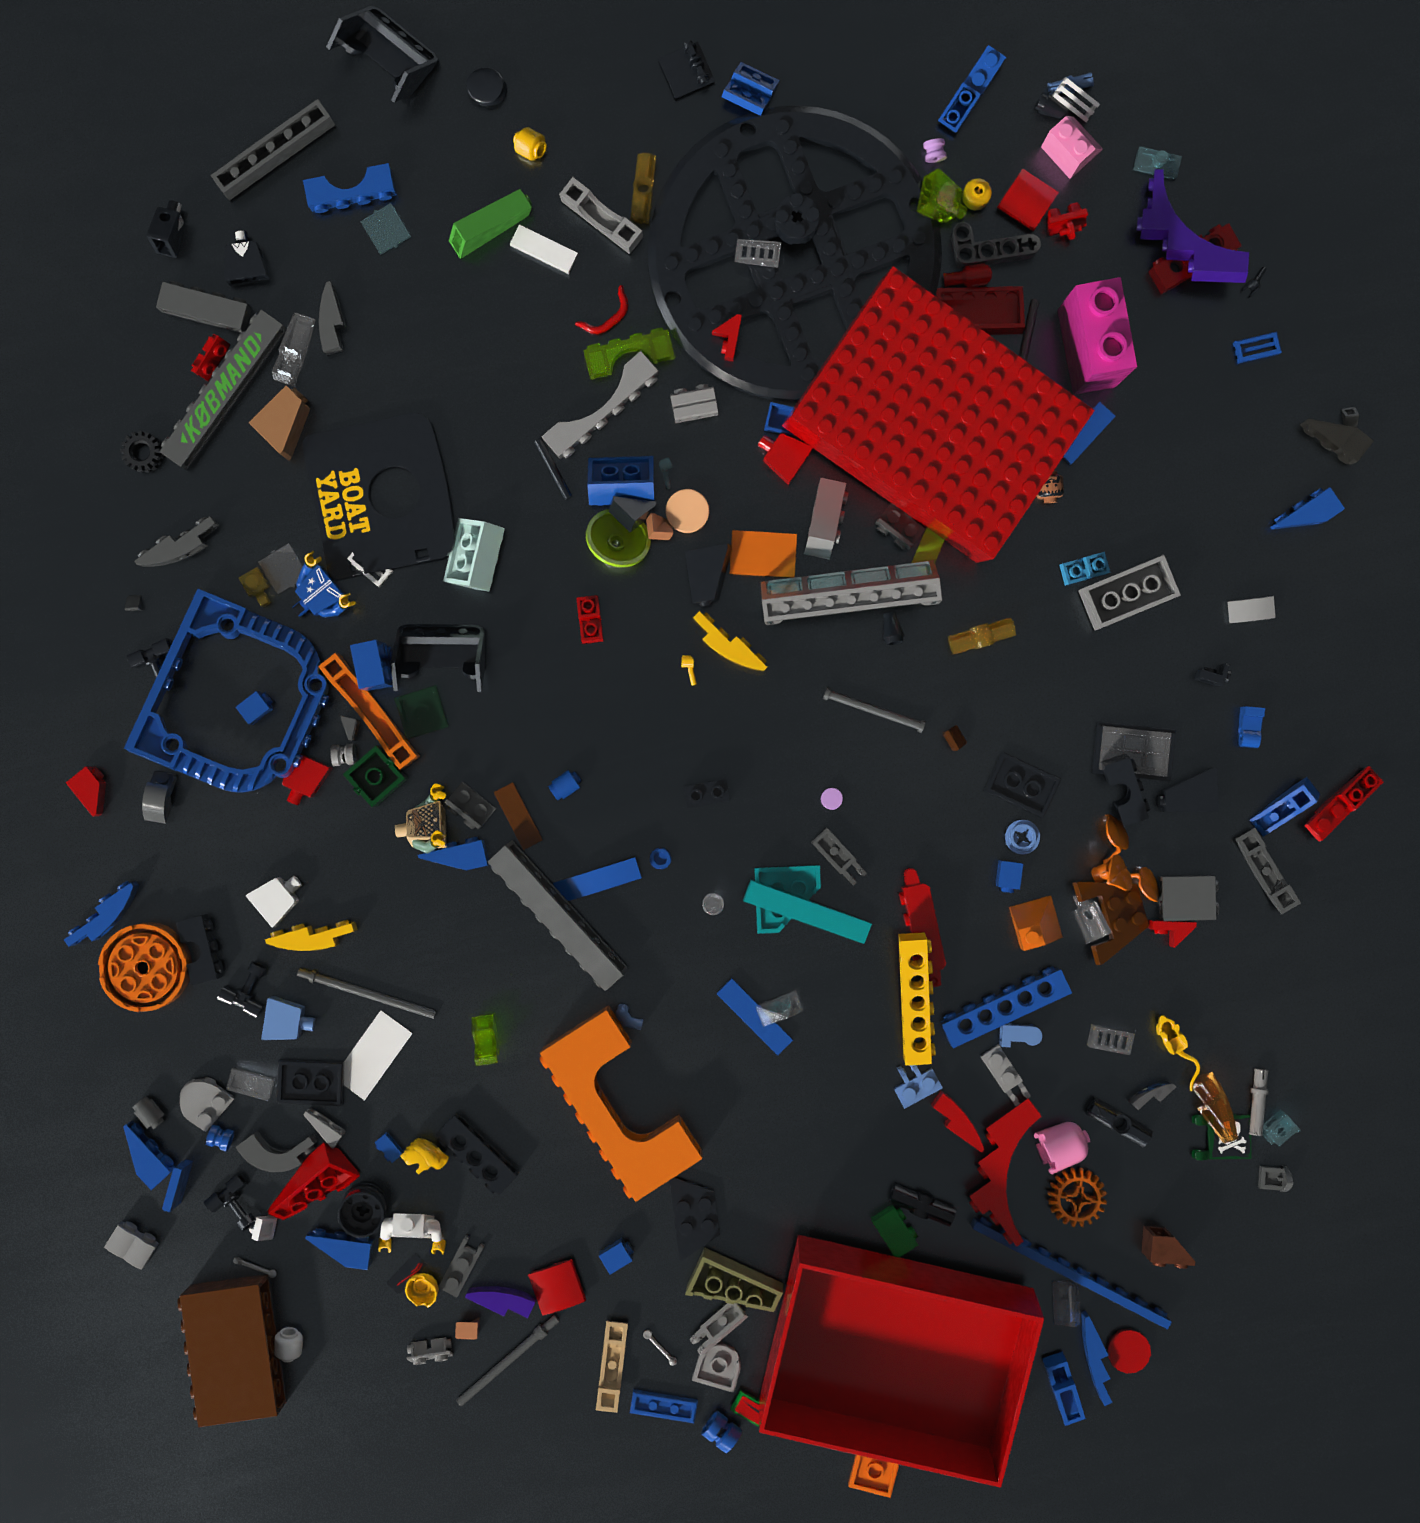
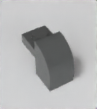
(156, 797)

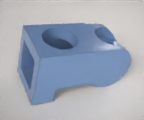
(1019, 1033)

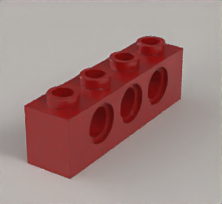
(1167, 279)

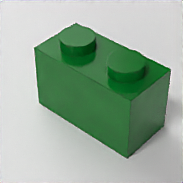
(895, 1231)

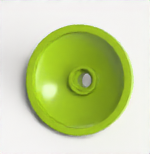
(607, 530)

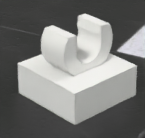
(263, 1228)

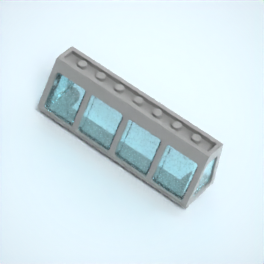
(850, 591)

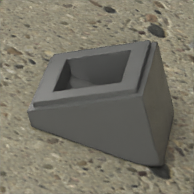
(351, 727)

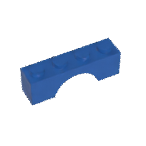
(376, 185)

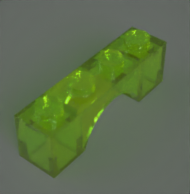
(655, 346)

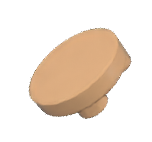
(687, 511)

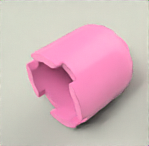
(1062, 1146)

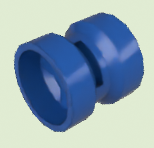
(220, 1137)

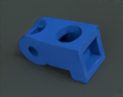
(1250, 726)

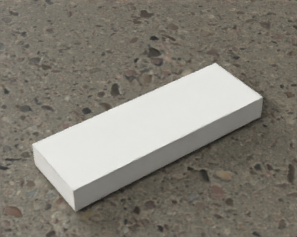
(544, 249)

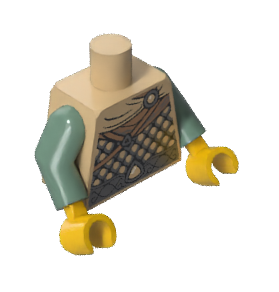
(426, 823)

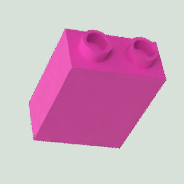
(1097, 336)

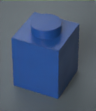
(255, 707)
(1009, 875)
(616, 1255)

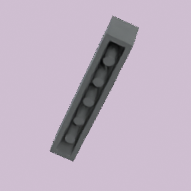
(273, 149)

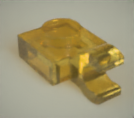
(254, 585)

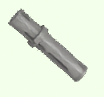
(1258, 1101)

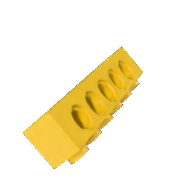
(914, 1052)

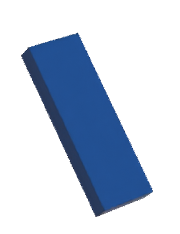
(1097, 422)
(663, 1406)

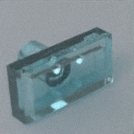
(1149, 159)

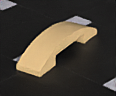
(612, 1366)

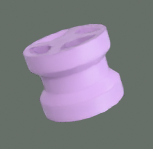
(935, 150)

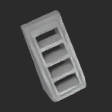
(325, 1127)

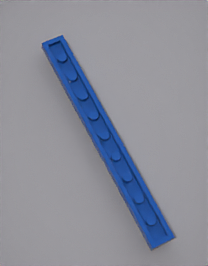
(1078, 1275)

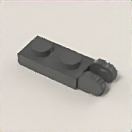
(837, 854)

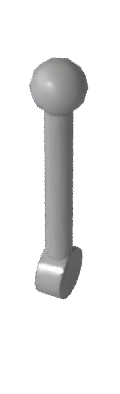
(271, 1273)
(648, 1335)

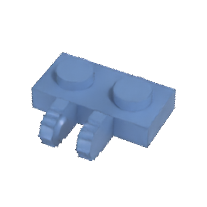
(917, 1087)

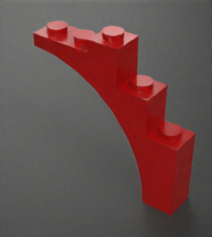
(992, 1196)

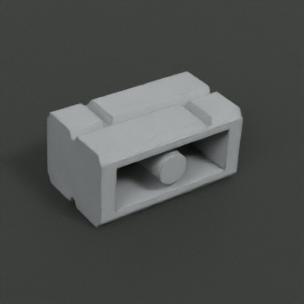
(694, 404)

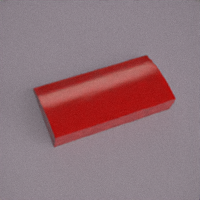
(990, 308)

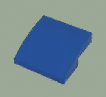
(750, 88)

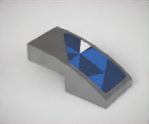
(1158, 1090)

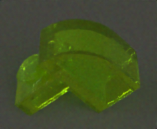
(485, 1040)

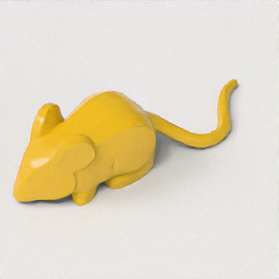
(1175, 1041)

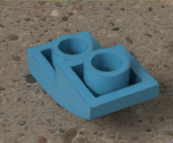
(1084, 568)

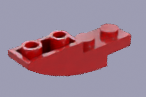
(1343, 802)

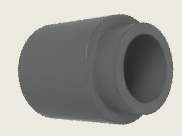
(148, 1113)

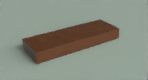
(518, 816)

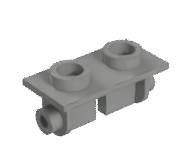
(438, 1351)

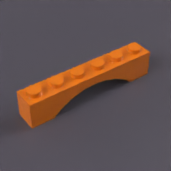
(370, 711)

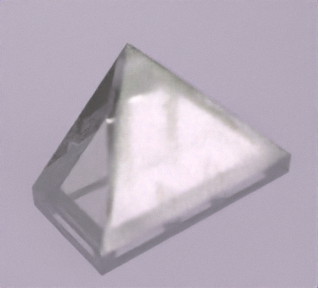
(779, 1008)

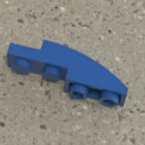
(972, 89)
(110, 912)

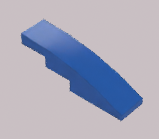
(599, 879)
(1094, 1353)

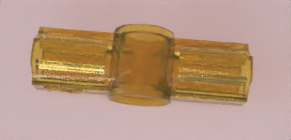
(642, 200)
(981, 636)

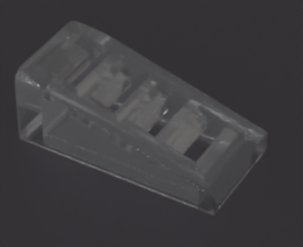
(775, 246)
(1093, 1038)

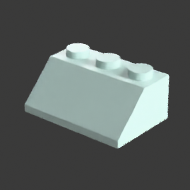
(474, 554)

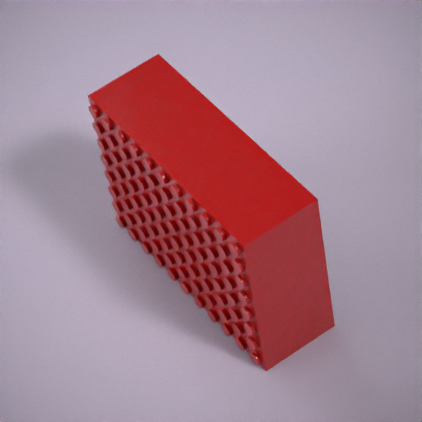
(938, 417)
(900, 1361)

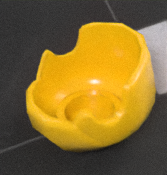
(422, 1289)

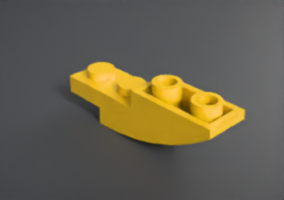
(735, 651)
(303, 938)

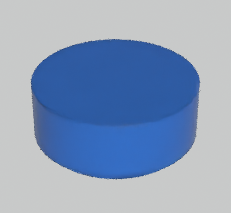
(660, 858)

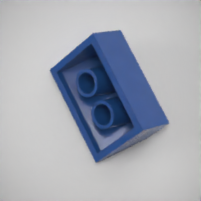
(620, 478)

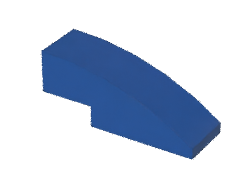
(1064, 1388)

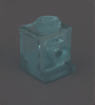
(1279, 1120)

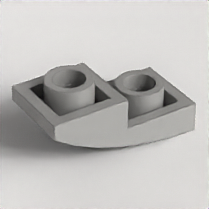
(1251, 609)

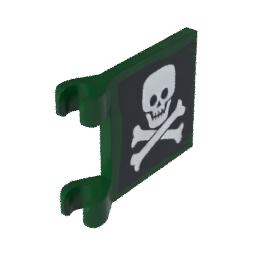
(1217, 1149)

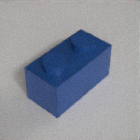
(388, 1147)

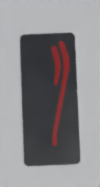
(400, 1278)

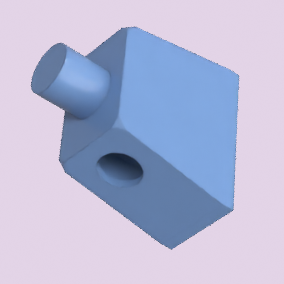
(285, 1020)

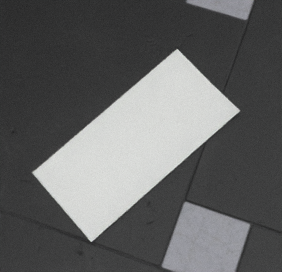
(374, 1054)

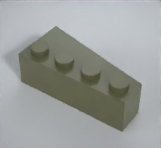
(732, 1282)

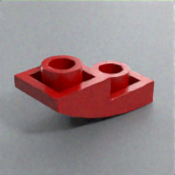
(590, 619)

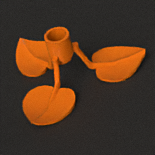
(1114, 868)

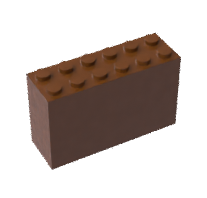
(232, 1350)

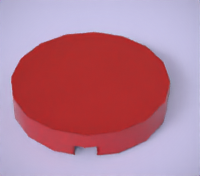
(1128, 1350)

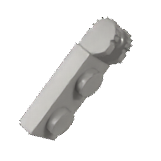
(1004, 1072)
(719, 1326)

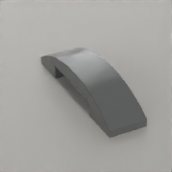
(1266, 871)

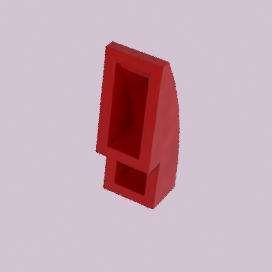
(957, 1120)

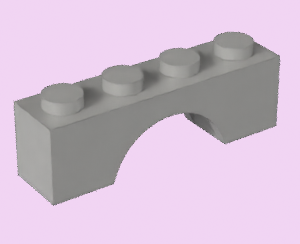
(613, 226)

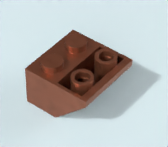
(1163, 1248)

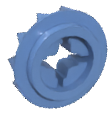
(1032, 835)

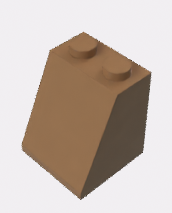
(282, 421)

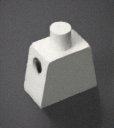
(275, 899)

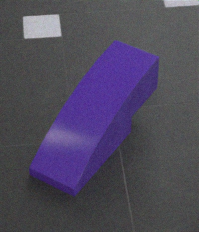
(501, 1299)

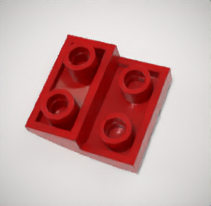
(1028, 199)
(557, 1287)

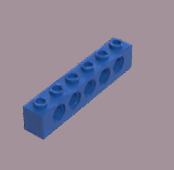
(1057, 989)

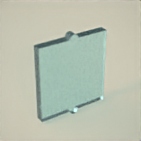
(385, 228)

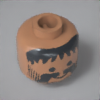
(1052, 489)

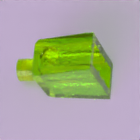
(940, 198)

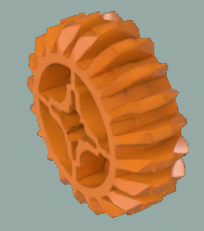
(1076, 1206)

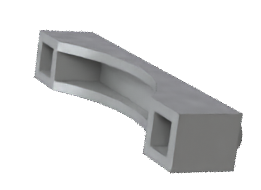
(567, 435)

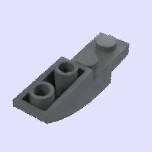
(171, 550)

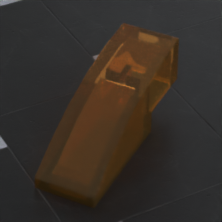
(1215, 1107)

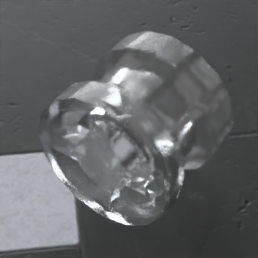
(711, 906)

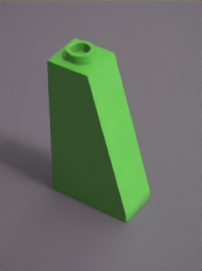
(489, 222)

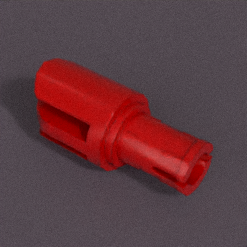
(971, 276)

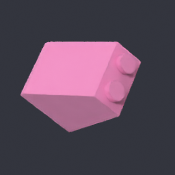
(1070, 146)

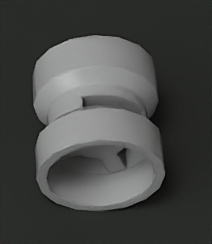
(343, 754)

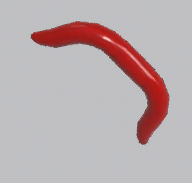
(612, 320)

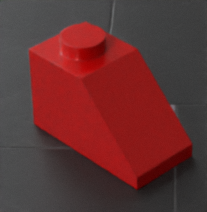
(89, 789)

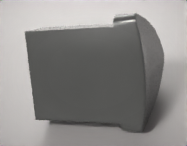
(1275, 1178)

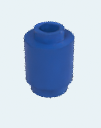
(565, 784)

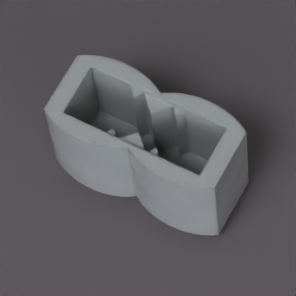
(131, 1244)

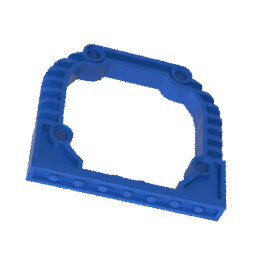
(205, 617)

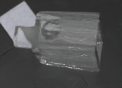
(1092, 928)

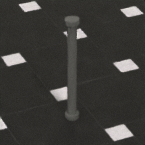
(829, 694)

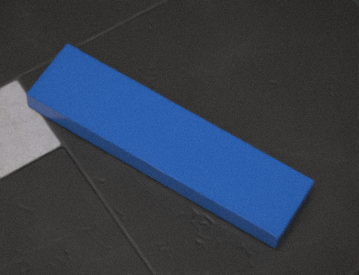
(745, 1008)

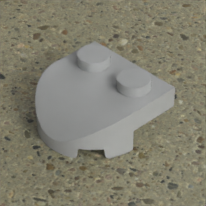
(203, 1102)

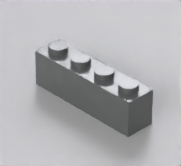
(204, 307)

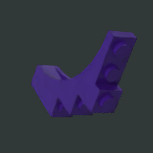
(1205, 259)

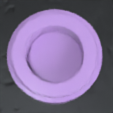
(831, 798)

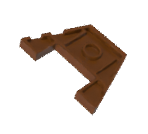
(1122, 912)

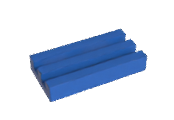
(1239, 352)

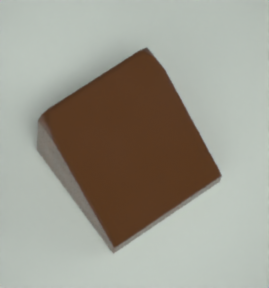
(955, 738)

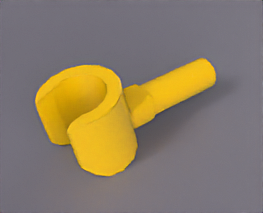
(688, 661)

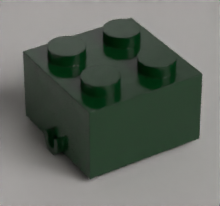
(375, 776)

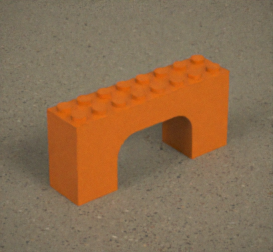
(637, 1159)

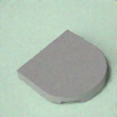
(718, 1367)

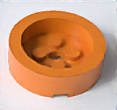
(166, 964)

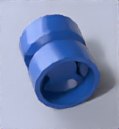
(727, 1437)

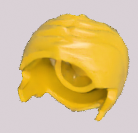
(425, 1154)

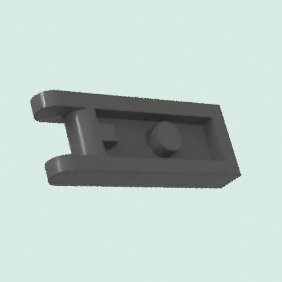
(460, 1268)

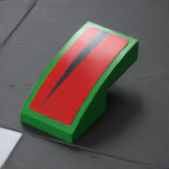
(747, 1407)

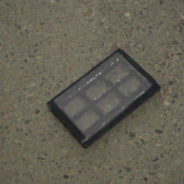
(1148, 746)

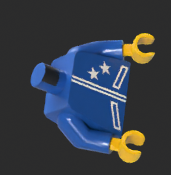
(319, 591)

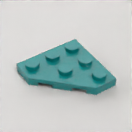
(795, 880)

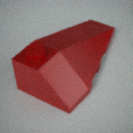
(318, 1175)

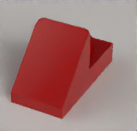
(729, 330)
(1177, 932)

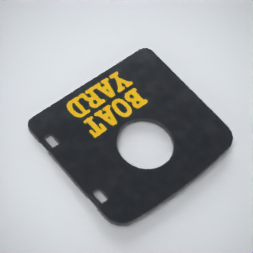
(340, 477)

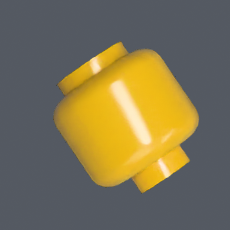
(529, 143)
(976, 194)

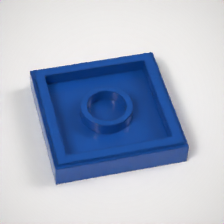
(177, 1185)

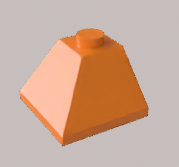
(1035, 923)

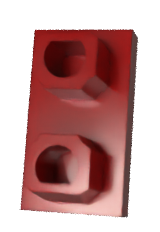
(1067, 223)

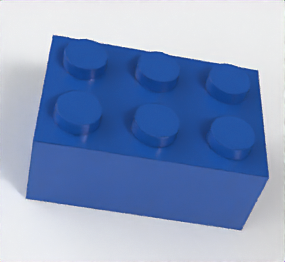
(372, 665)

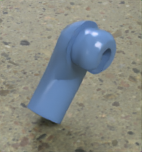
(625, 1019)

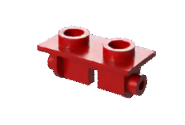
(215, 350)

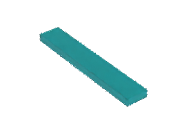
(807, 911)

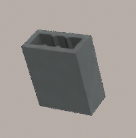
(1188, 897)

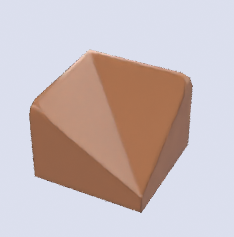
(658, 527)
(468, 1330)

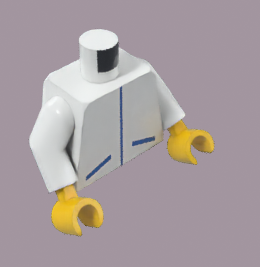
(411, 1227)

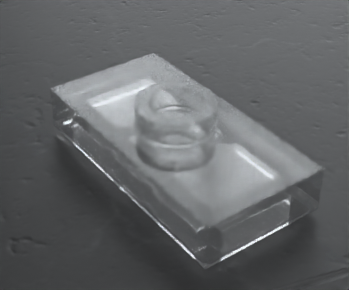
(250, 1084)

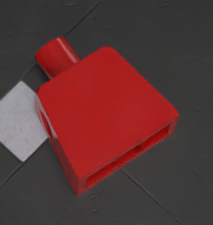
(785, 455)
(306, 779)

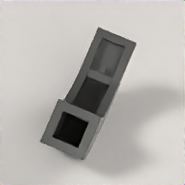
(264, 1157)

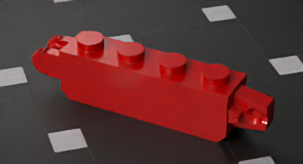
(922, 919)

